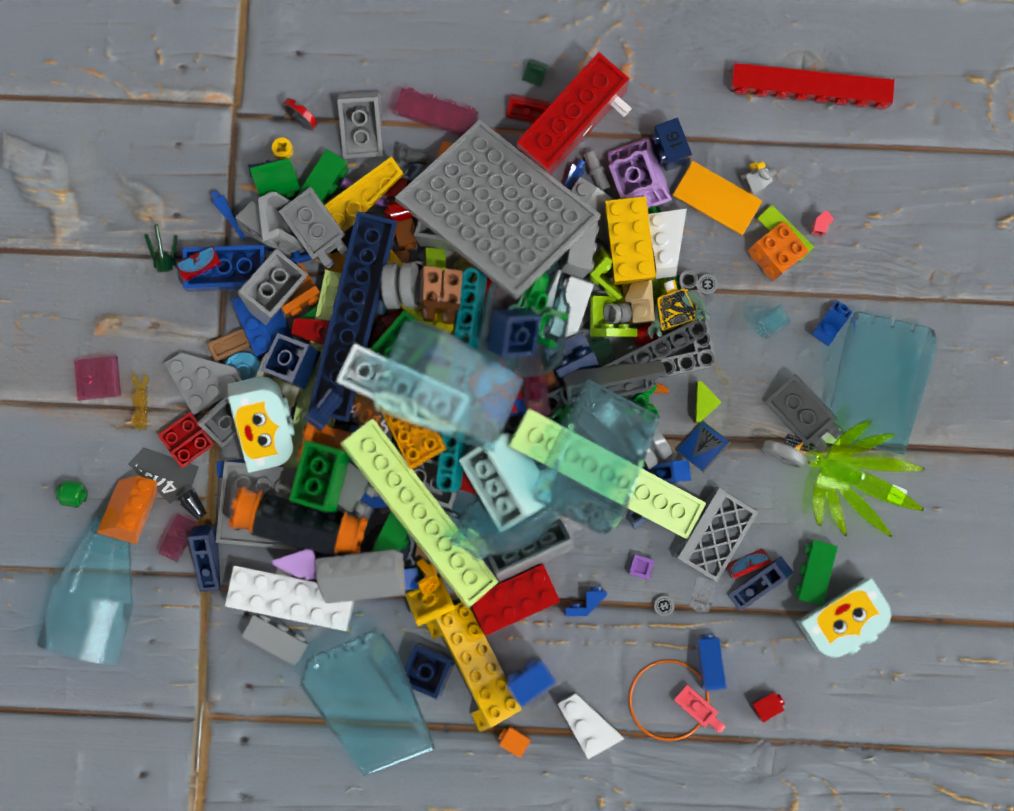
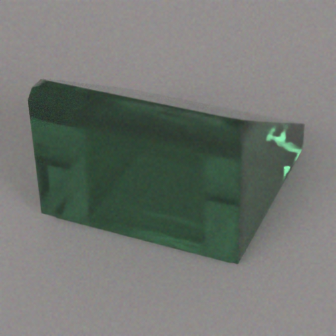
(535, 72)

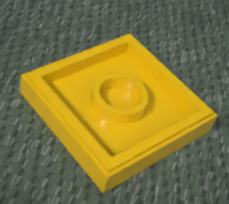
(431, 605)

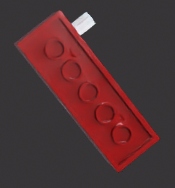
(575, 113)

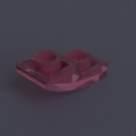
(176, 538)

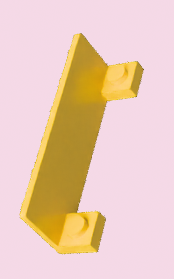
(477, 665)

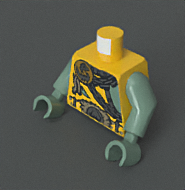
(676, 309)

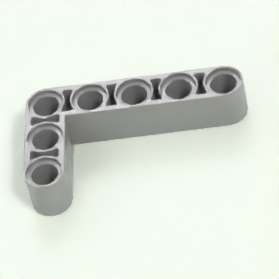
(698, 350)

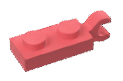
(698, 709)

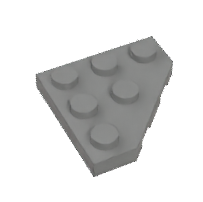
(201, 380)

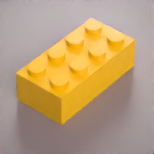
(630, 240)

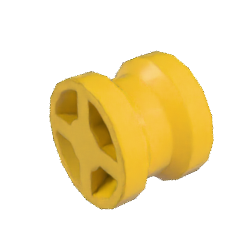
(284, 151)

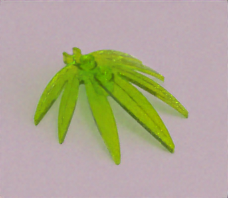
(842, 471)

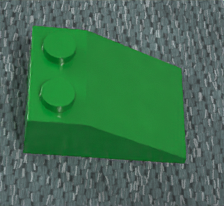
(277, 177)

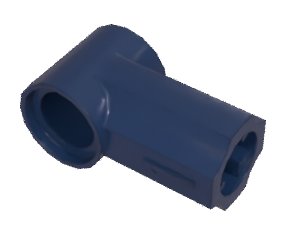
(322, 412)

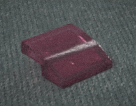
(97, 378)

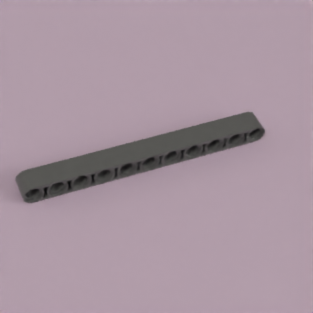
(631, 358)

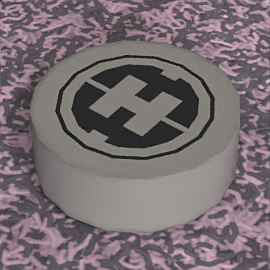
(707, 284)
(664, 606)

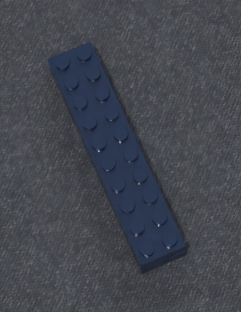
(354, 305)

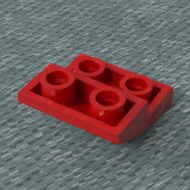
(185, 439)

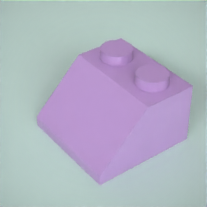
(299, 564)

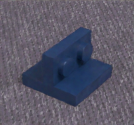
(576, 356)

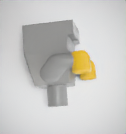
(758, 178)

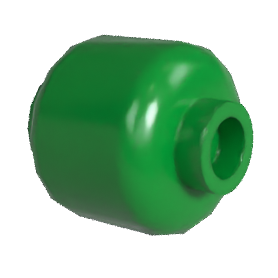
(71, 493)

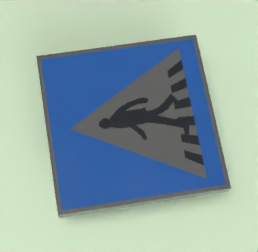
(703, 446)

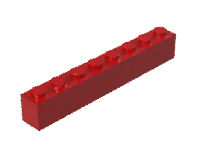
(812, 85)

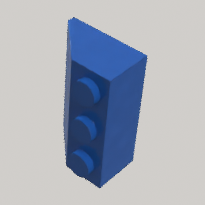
(259, 334)

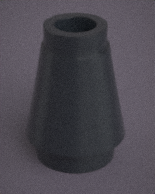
(193, 504)

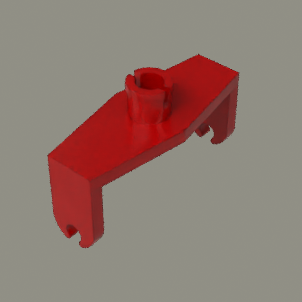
(311, 329)

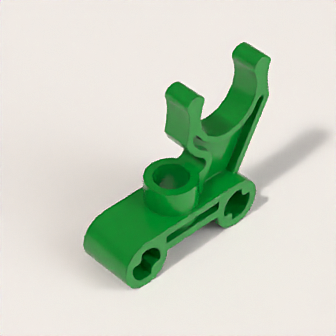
(536, 301)

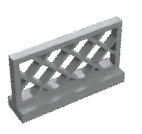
(709, 511)

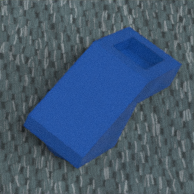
(832, 323)
(593, 598)

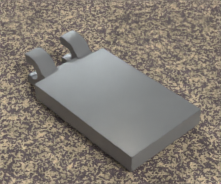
(314, 227)
(353, 489)

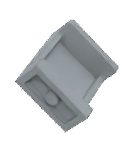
(273, 226)

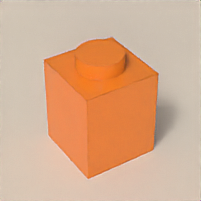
(514, 741)

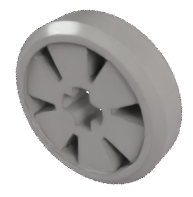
(784, 453)

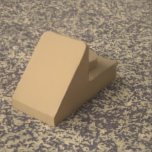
(641, 298)

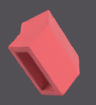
(821, 224)

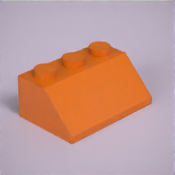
(129, 509)

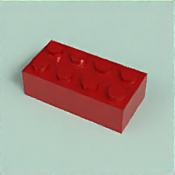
(515, 600)

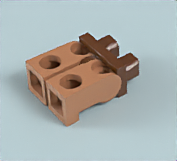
(439, 293)

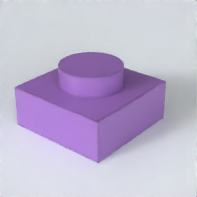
(641, 567)

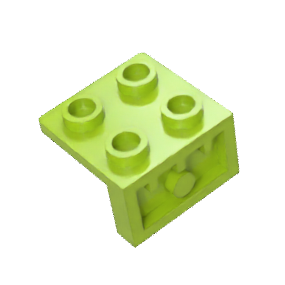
(602, 264)
(599, 326)

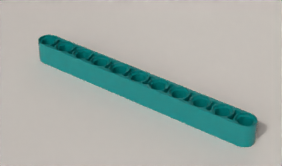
(463, 329)

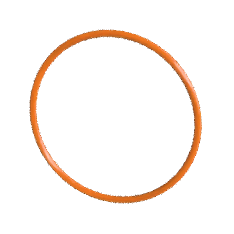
(630, 699)

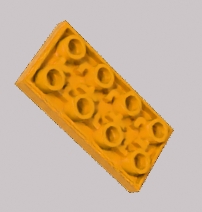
(717, 198)
(415, 441)

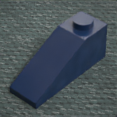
(205, 557)
(761, 583)

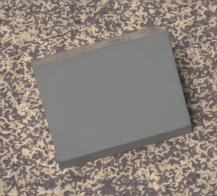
(220, 423)

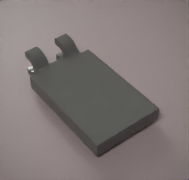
(804, 412)

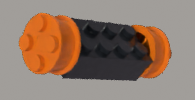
(297, 524)

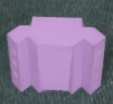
(639, 173)

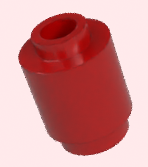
(397, 212)
(643, 337)

